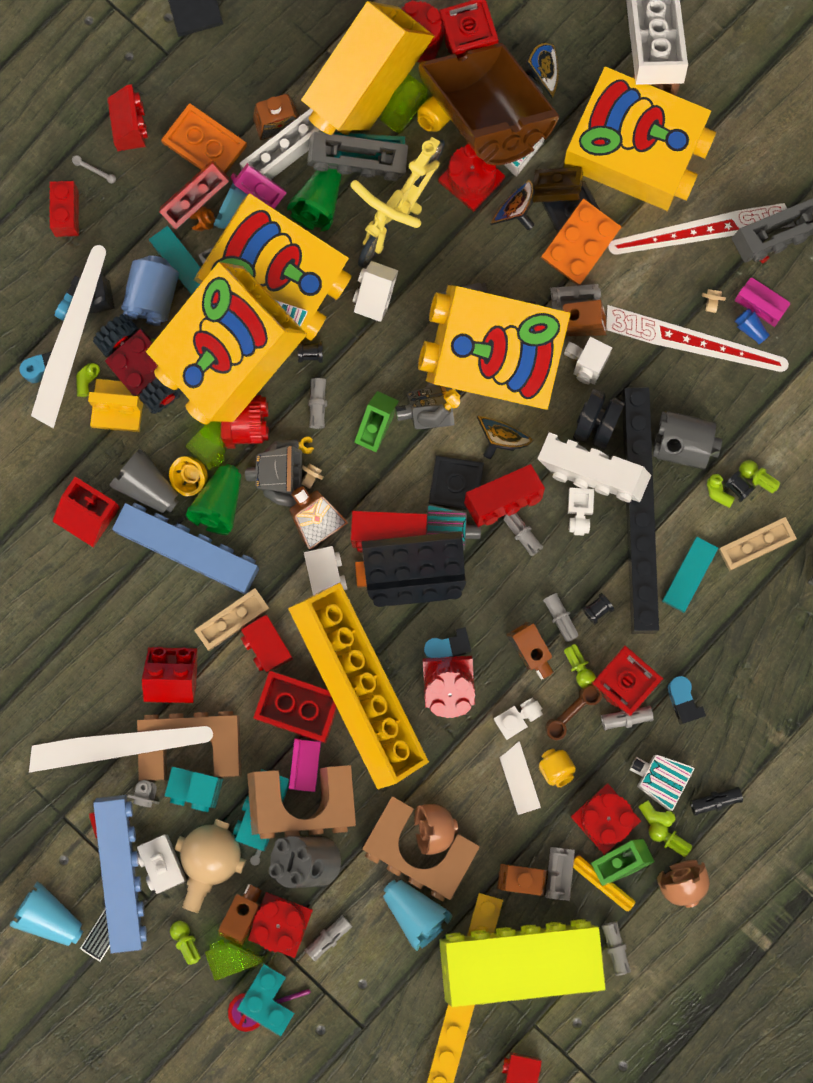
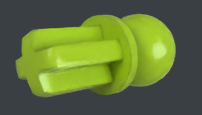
(750, 470)
(584, 676)
(659, 832)
(180, 932)

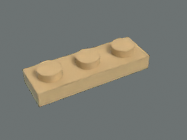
(757, 544)
(231, 619)

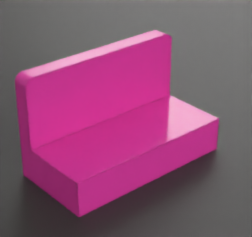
(259, 186)
(763, 301)
(305, 765)

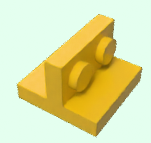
(114, 407)

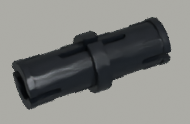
(716, 801)

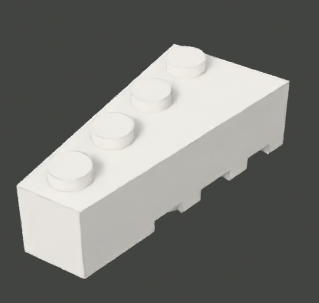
(593, 469)

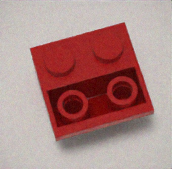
(127, 119)
(85, 511)
(170, 675)

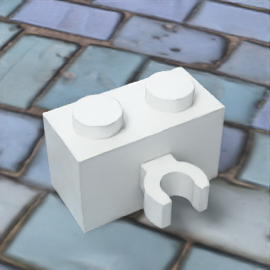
(375, 290)
(590, 360)
(161, 864)

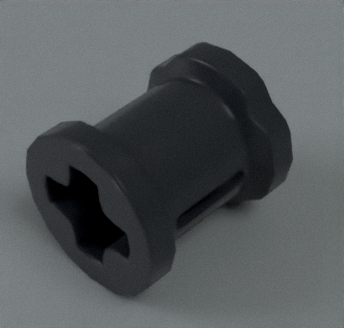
(310, 352)
(739, 486)
(598, 608)

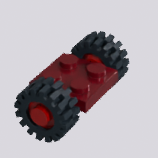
(128, 359)

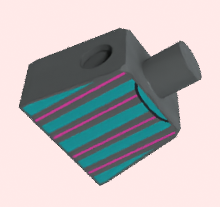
(449, 520)

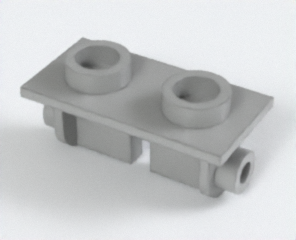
(574, 294)
(144, 794)
(560, 873)

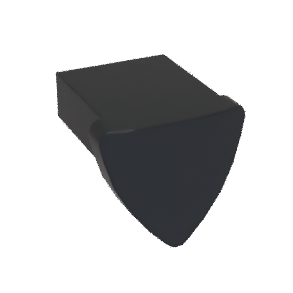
(104, 297)

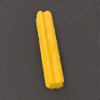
(610, 889)

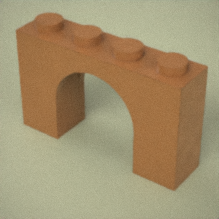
(225, 743)
(271, 817)
(384, 846)

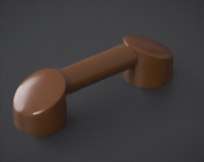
(588, 695)

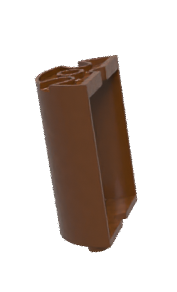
(490, 102)

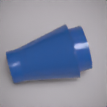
(752, 326)

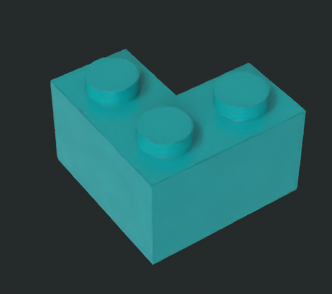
(193, 788)
(259, 1002)

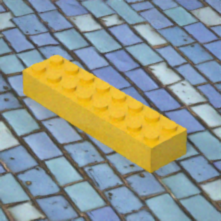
(358, 686)

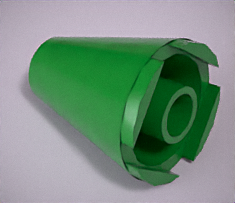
(316, 200)
(217, 501)

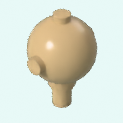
(209, 859)

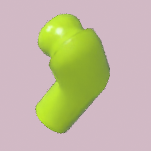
(84, 377)
(716, 491)
(652, 816)

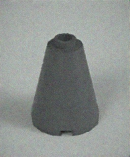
(145, 483)

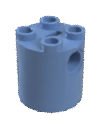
(150, 290)

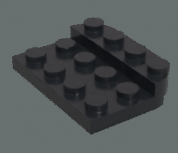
(414, 569)

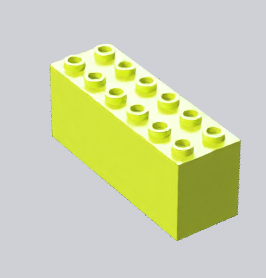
(521, 963)

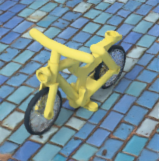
(401, 202)

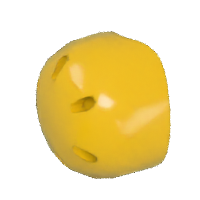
(191, 472)

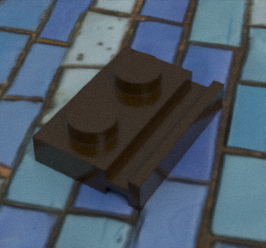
(557, 184)

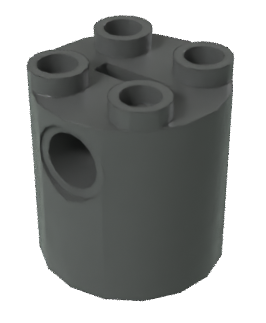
(686, 440)
(305, 861)

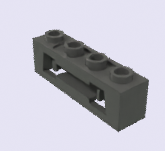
(320, 148)
(752, 246)

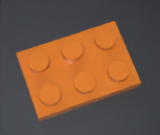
(203, 140)
(580, 242)

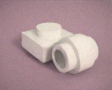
(580, 503)
(512, 721)

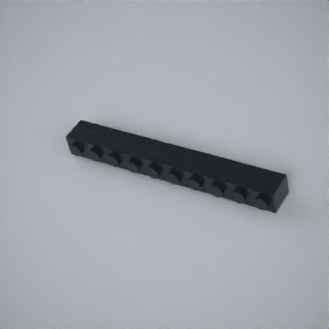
(641, 515)

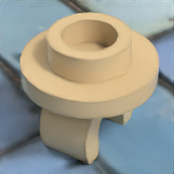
(713, 297)
(311, 473)

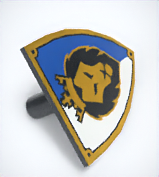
(544, 66)
(517, 206)
(502, 436)

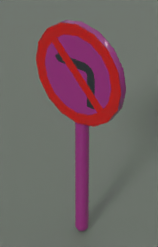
(246, 1024)

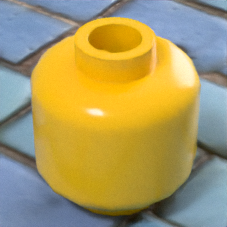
(432, 116)
(557, 767)

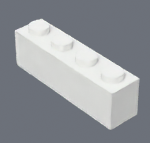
(283, 147)
(323, 569)

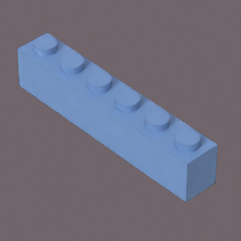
(185, 548)
(118, 873)

